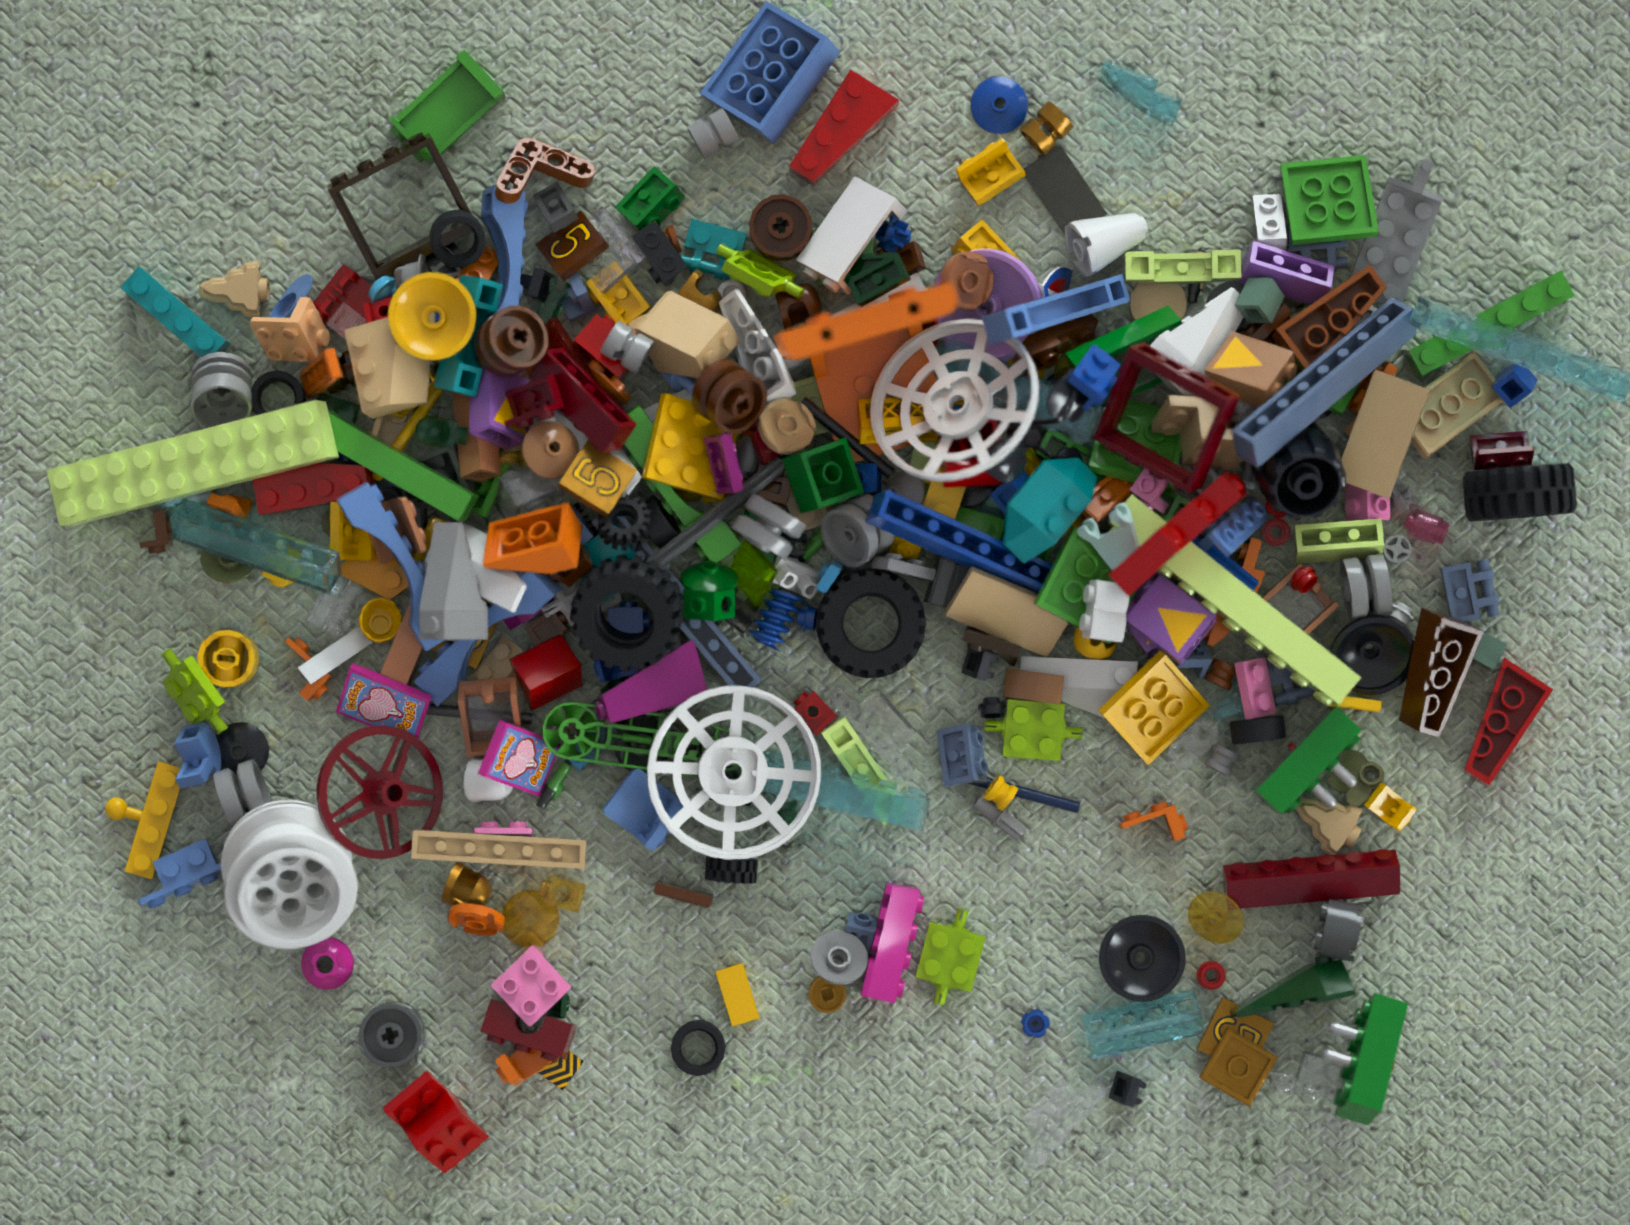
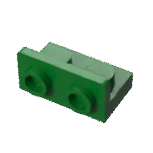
(650, 200)

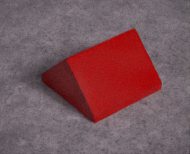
(547, 671)

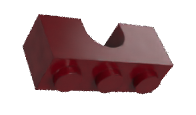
(552, 1039)

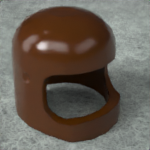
(798, 310)

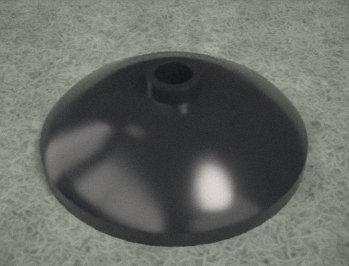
(1384, 664)
(1159, 970)

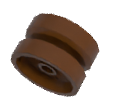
(776, 211)
(511, 341)
(729, 396)

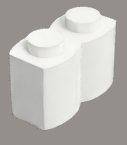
(1104, 611)

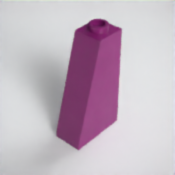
(656, 687)

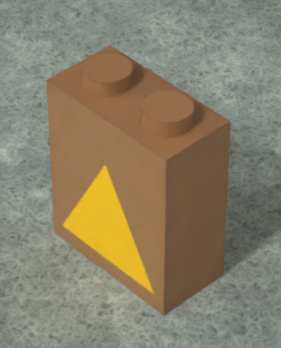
(1251, 368)

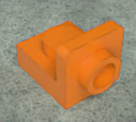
(231, 504)

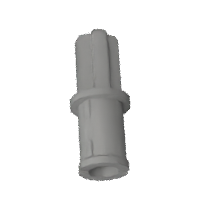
(1000, 818)

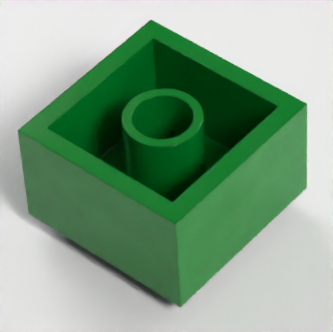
(823, 475)

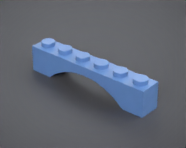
(507, 232)
(1055, 309)
(365, 512)
(444, 674)

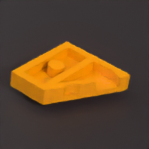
(384, 579)

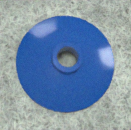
(994, 119)

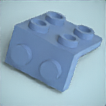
(635, 812)

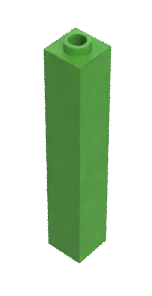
(402, 469)

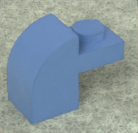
(200, 754)

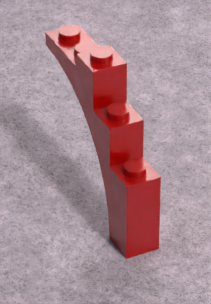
(1178, 532)

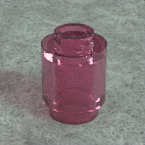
(1426, 527)

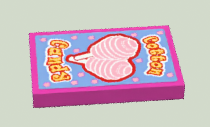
(382, 701)
(518, 758)

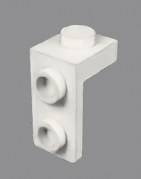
(1270, 220)

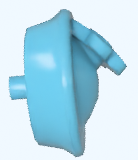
(382, 288)

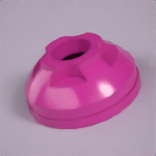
(342, 959)

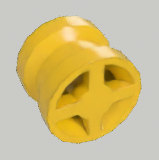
(1000, 792)

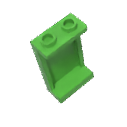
(448, 106)

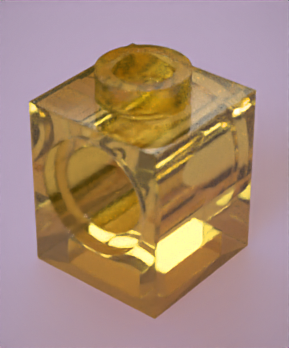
(574, 893)

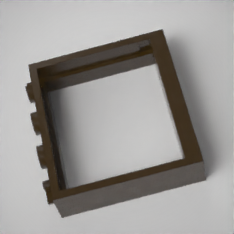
(366, 168)

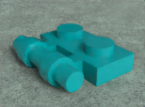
(705, 239)

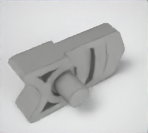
(1402, 497)

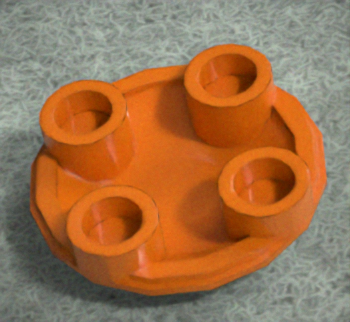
(612, 386)

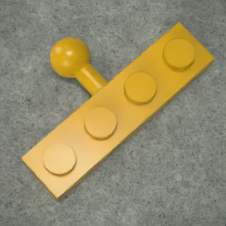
(153, 819)

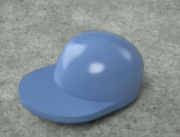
(289, 300)

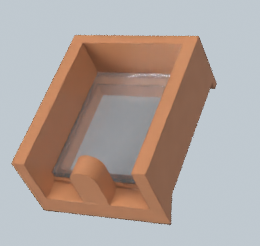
(1302, 609)
(483, 706)

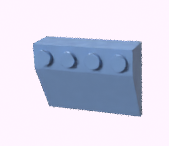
(770, 72)

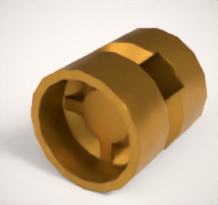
(1053, 121)
(826, 996)

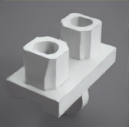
(796, 576)

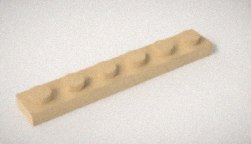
(499, 849)

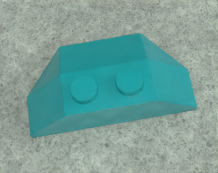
(1046, 506)

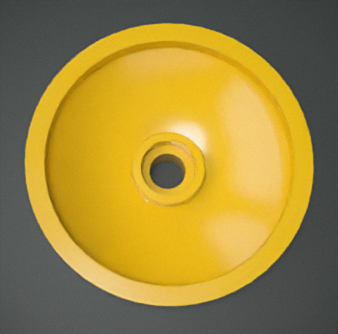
(415, 303)

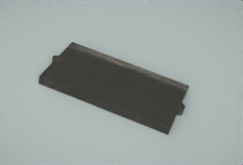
(1062, 188)

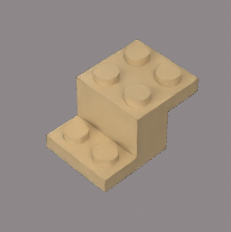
(1192, 420)

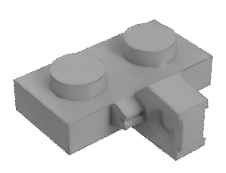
(913, 568)

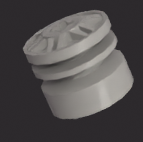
(220, 389)

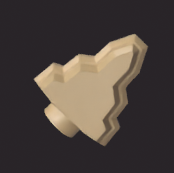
(240, 290)
(1331, 826)

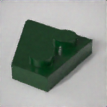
(876, 276)

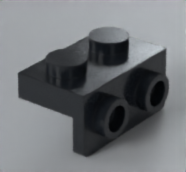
(659, 253)

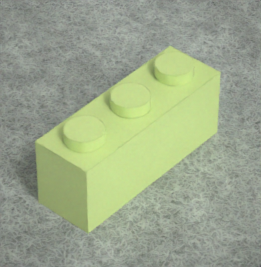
(1337, 540)

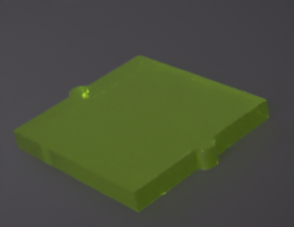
(753, 572)

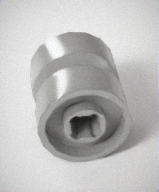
(713, 133)
(626, 346)

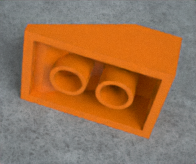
(535, 541)

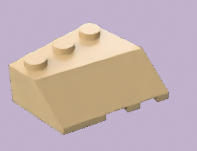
(384, 372)

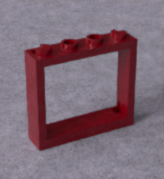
(1189, 380)

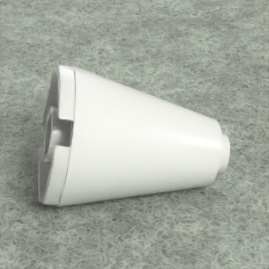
(1103, 239)

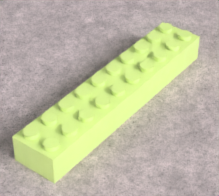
(193, 463)
(1249, 614)

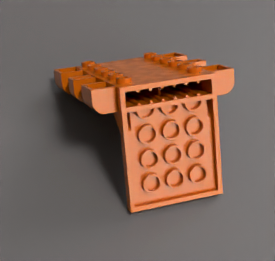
(861, 347)

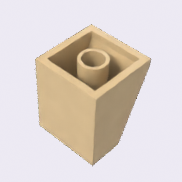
(686, 336)

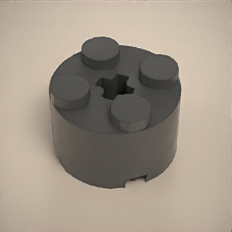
(1340, 929)

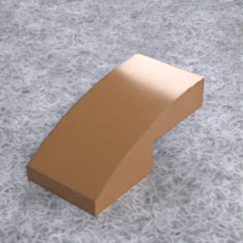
(1033, 686)

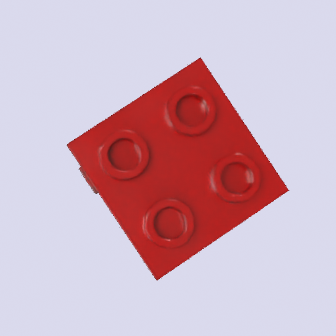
(343, 287)

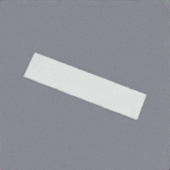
(334, 655)

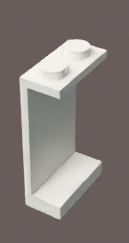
(847, 233)

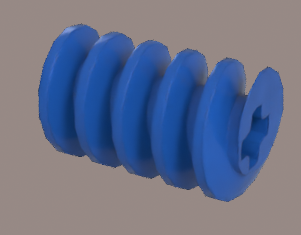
(775, 618)

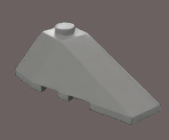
(450, 593)

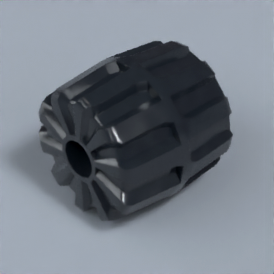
(1303, 475)

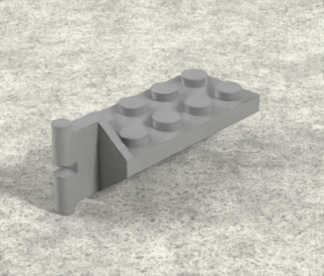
(1404, 224)

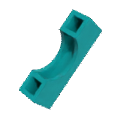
(173, 313)
(461, 371)

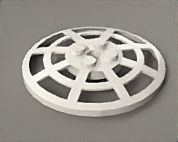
(944, 393)
(743, 788)

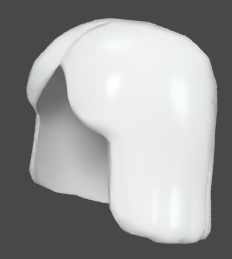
(479, 788)

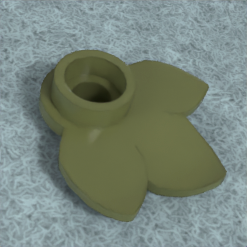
(1358, 766)

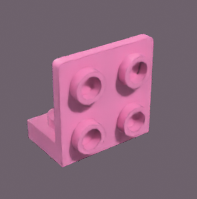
(531, 985)

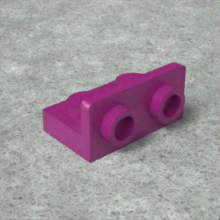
(724, 463)

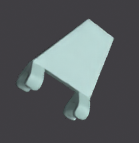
(1115, 544)

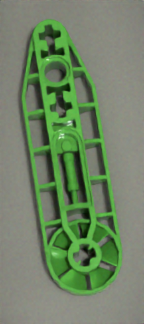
(588, 741)

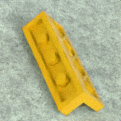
(892, 421)

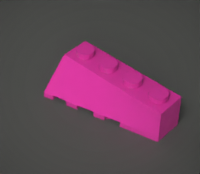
(890, 942)

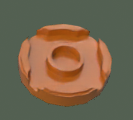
(476, 919)

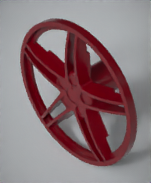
(381, 791)

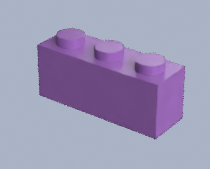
(1294, 274)

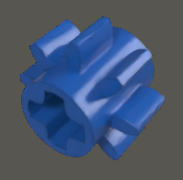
(893, 235)

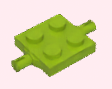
(759, 272)
(193, 691)
(1033, 729)
(950, 956)

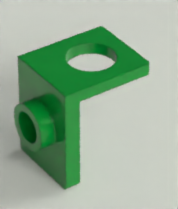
(707, 604)

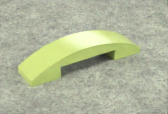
(1182, 267)
(852, 751)

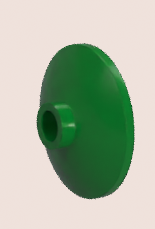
(709, 577)

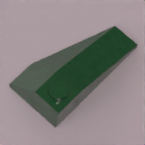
(1313, 982)

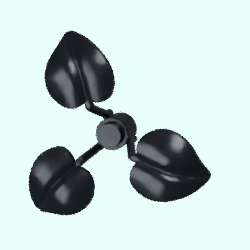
(1061, 402)

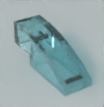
(1141, 93)

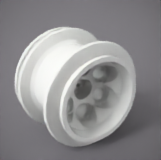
(285, 838)

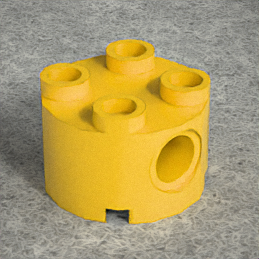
(228, 658)

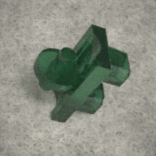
(440, 432)

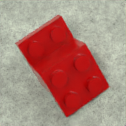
(435, 1122)

